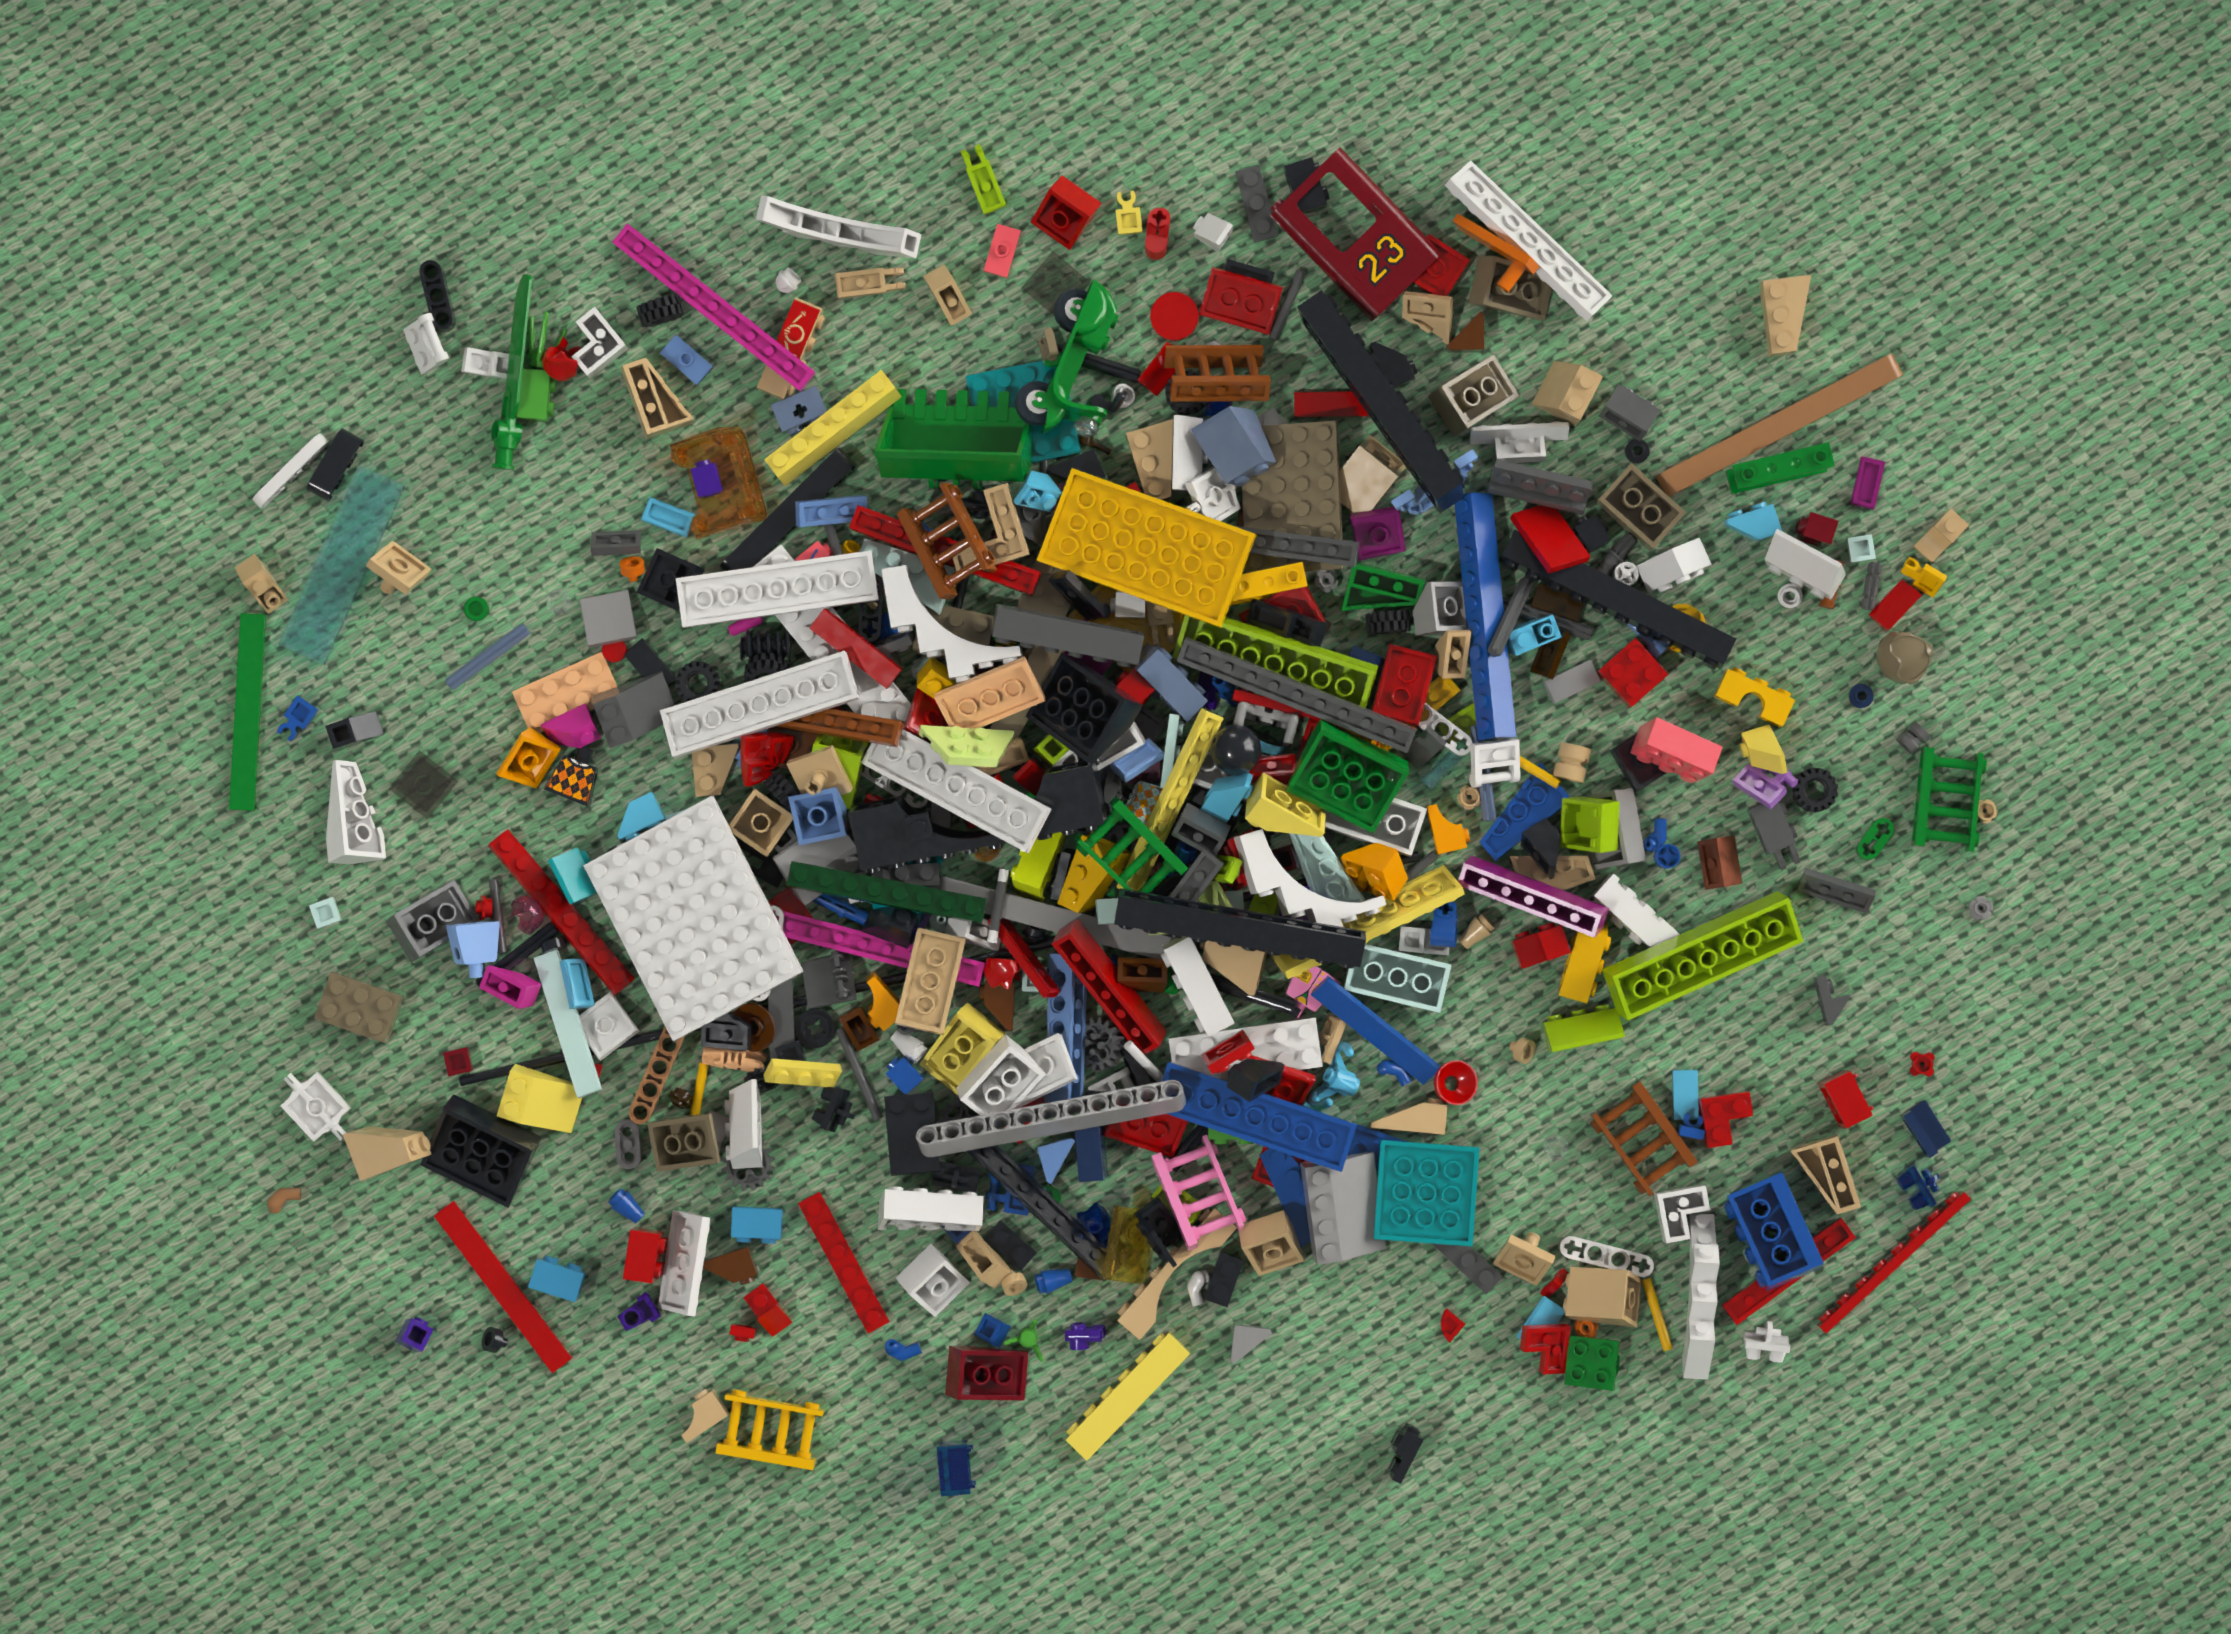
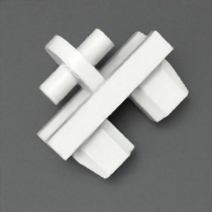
(1766, 1339)

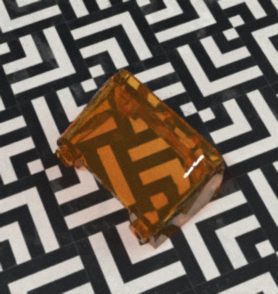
(742, 496)

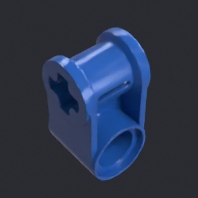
(1444, 926)

